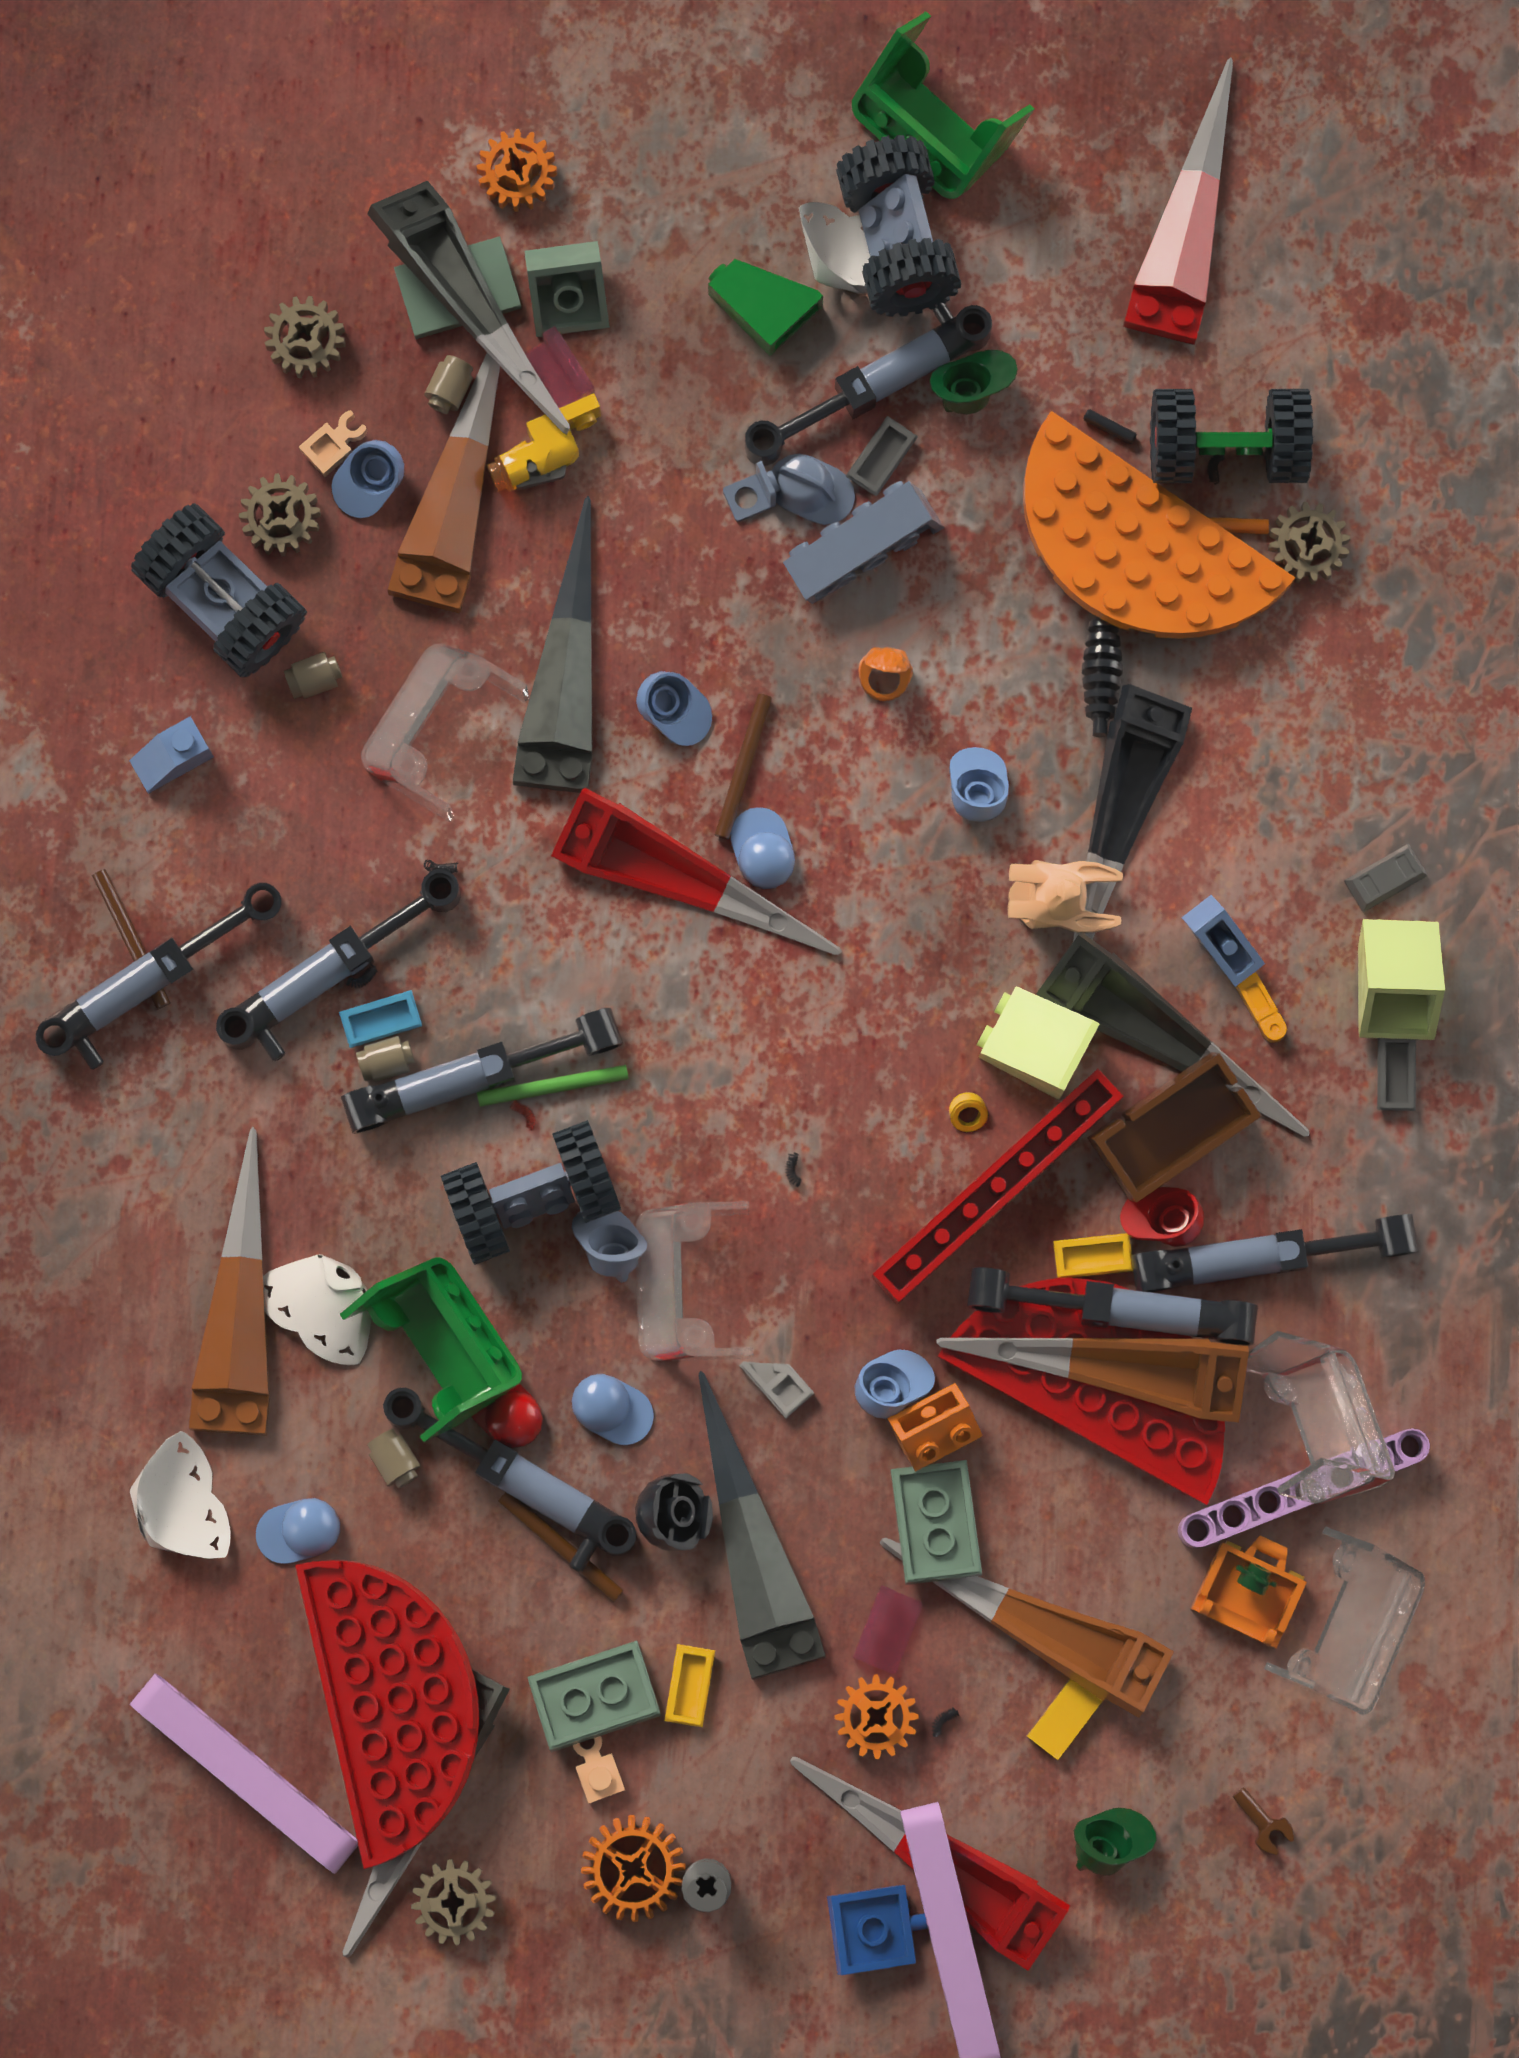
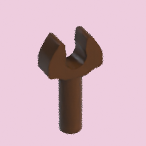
(1263, 1821)

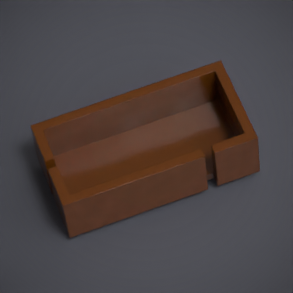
(1174, 1127)

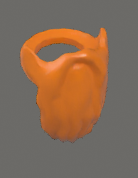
(886, 660)

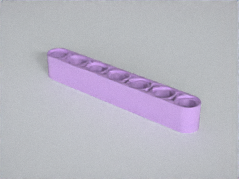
(1254, 1516)
(245, 1773)
(949, 1932)

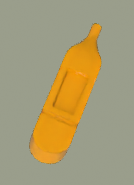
(1262, 1008)

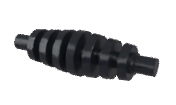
(1101, 674)

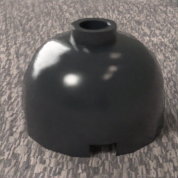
(674, 1512)

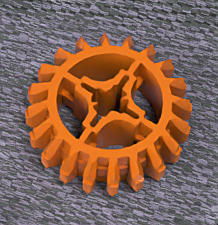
(614, 1896)

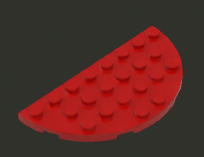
(1153, 1438)
(394, 1699)

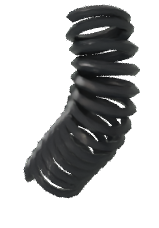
(1213, 468)
(441, 866)
(364, 979)
(794, 1159)
(946, 1717)

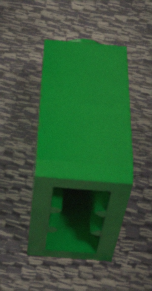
(763, 302)

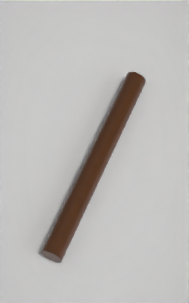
(743, 766)
(125, 926)
(559, 1544)

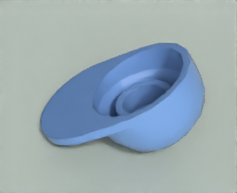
(367, 478)
(674, 707)
(978, 784)
(762, 848)
(893, 1383)
(612, 1409)
(297, 1530)

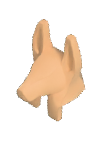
(1057, 895)

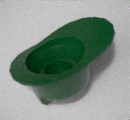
(970, 381)
(1112, 1840)

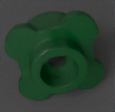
(1255, 1578)

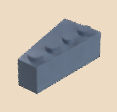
(861, 541)

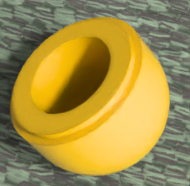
(964, 1101)

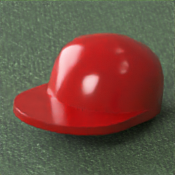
(1164, 1216)
(512, 1418)

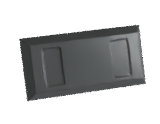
(881, 456)
(1385, 878)
(1396, 1074)

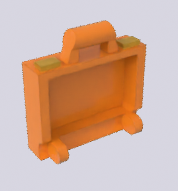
(1241, 1609)

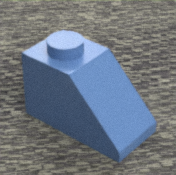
(170, 755)
(1223, 940)

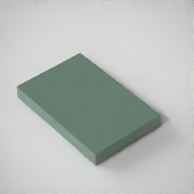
(428, 313)
(936, 1522)
(594, 1696)

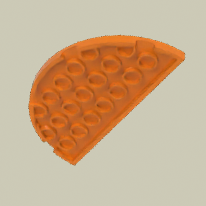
(1136, 547)

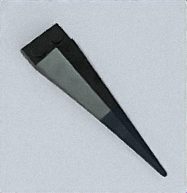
(557, 725)
(769, 1603)

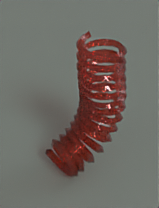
(525, 1109)

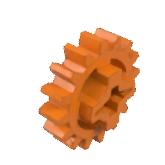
(528, 163)
(863, 1704)

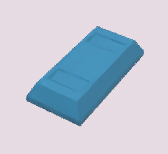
(380, 1019)

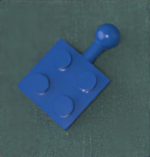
(873, 1929)

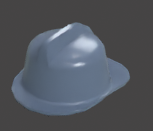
(813, 489)
(610, 1244)

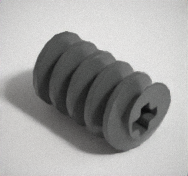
(708, 1900)

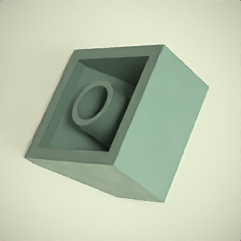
(567, 288)

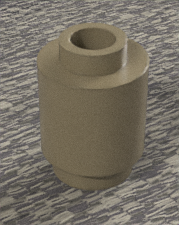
(449, 384)
(313, 675)
(385, 1059)
(393, 1459)

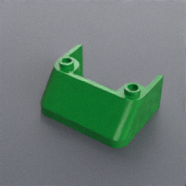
(897, 103)
(448, 1334)

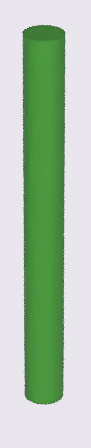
(552, 1085)

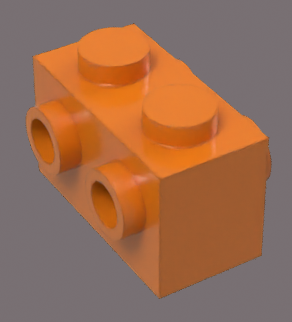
(935, 1429)

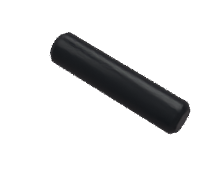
(1110, 426)

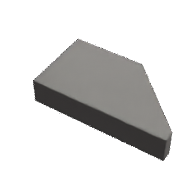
(779, 1384)

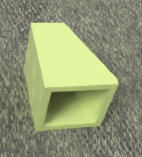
(1399, 979)
(1036, 1041)

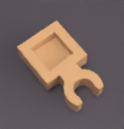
(329, 447)
(599, 1774)

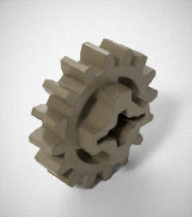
(294, 347)
(290, 503)
(1295, 540)
(436, 1903)

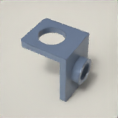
(764, 486)

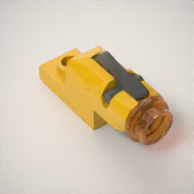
(548, 452)

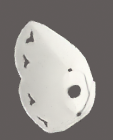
(836, 249)
(315, 1302)
(178, 1503)

